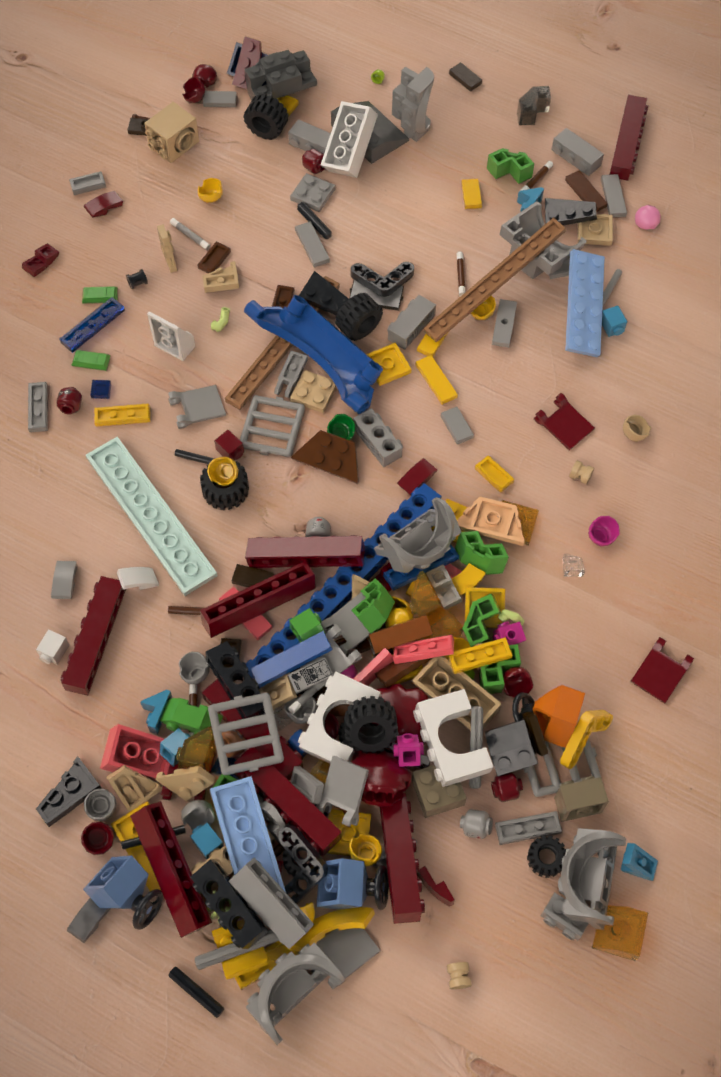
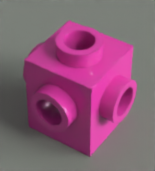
(512, 632)
(408, 750)

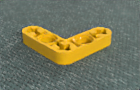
(589, 722)

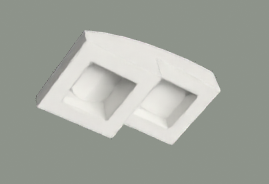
(137, 577)

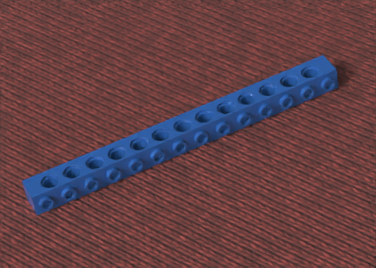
(344, 592)

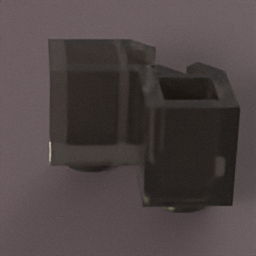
(533, 102)

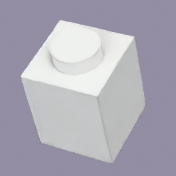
(52, 647)

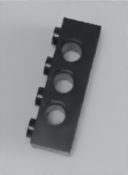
(225, 654)
(253, 927)

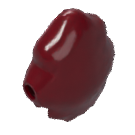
(404, 703)
(385, 778)

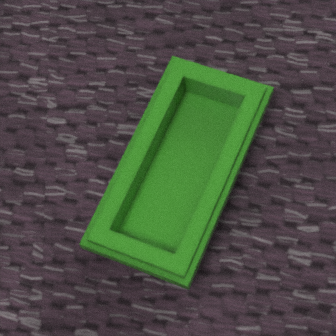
(99, 294)
(91, 360)

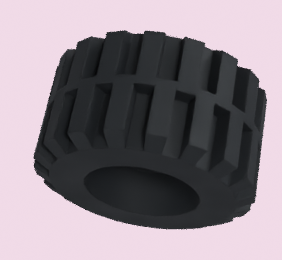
(266, 116)
(358, 316)
(228, 496)
(370, 738)

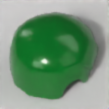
(342, 426)

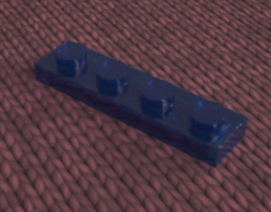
(92, 324)

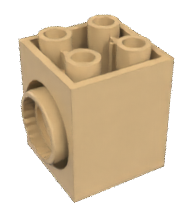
(172, 132)

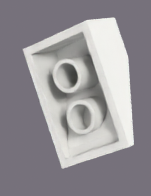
(170, 337)

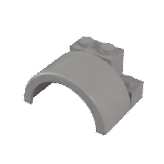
(525, 225)

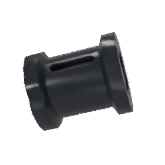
(136, 279)

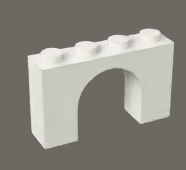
(339, 691)
(449, 766)

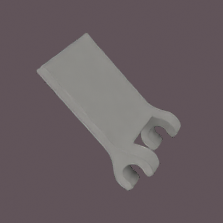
(198, 405)
(351, 627)
(336, 658)
(344, 789)
(347, 950)

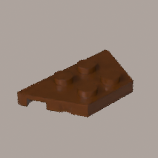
(330, 455)

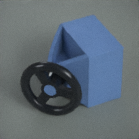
(349, 885)
(122, 886)

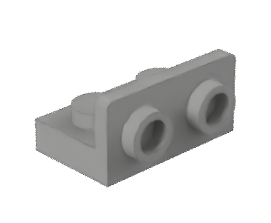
(554, 916)

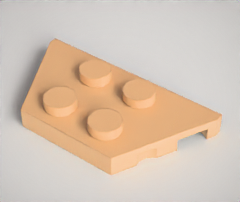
(493, 520)

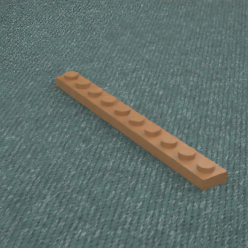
(494, 279)
(262, 367)

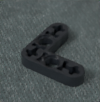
(361, 273)
(307, 869)

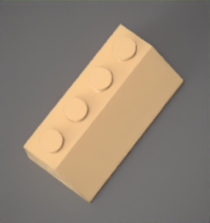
(438, 679)

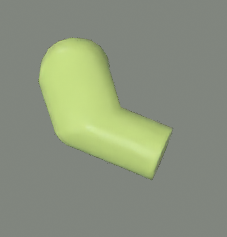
(224, 317)
(513, 616)

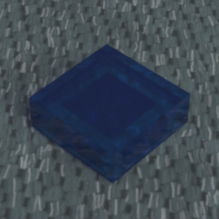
(100, 389)

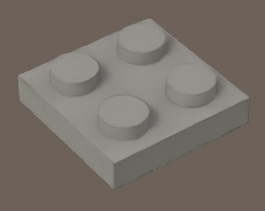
(312, 192)

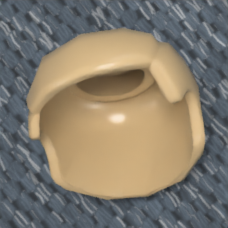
(636, 428)

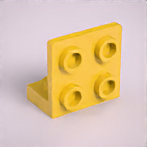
(242, 963)

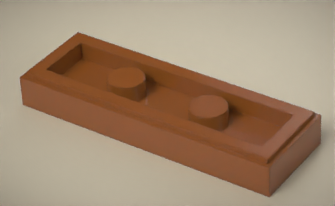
(400, 633)

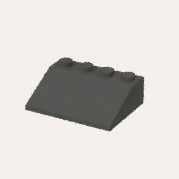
(384, 137)

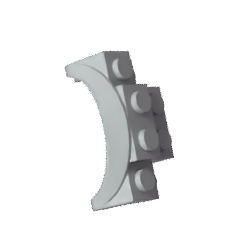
(411, 102)
(416, 543)
(588, 879)
(288, 985)

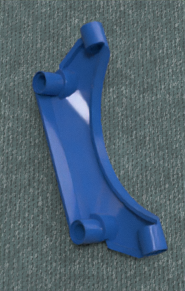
(325, 344)

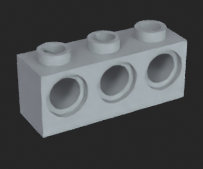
(377, 445)

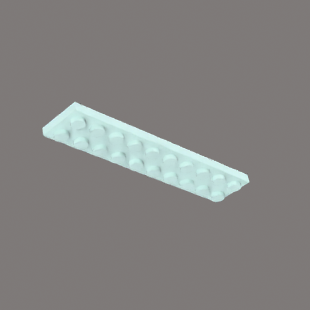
(151, 516)

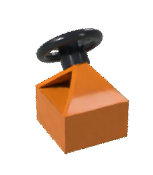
(555, 712)

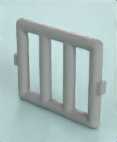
(291, 438)
(268, 718)
(538, 792)

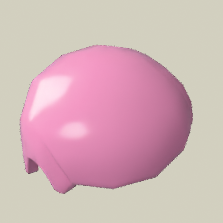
(647, 217)

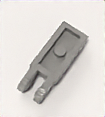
(291, 372)

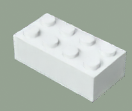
(349, 139)

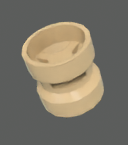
(581, 472)
(459, 975)

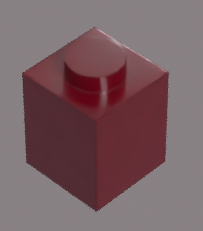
(229, 445)

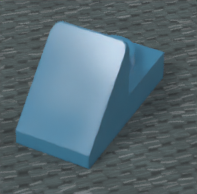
(529, 196)
(156, 705)
(638, 862)

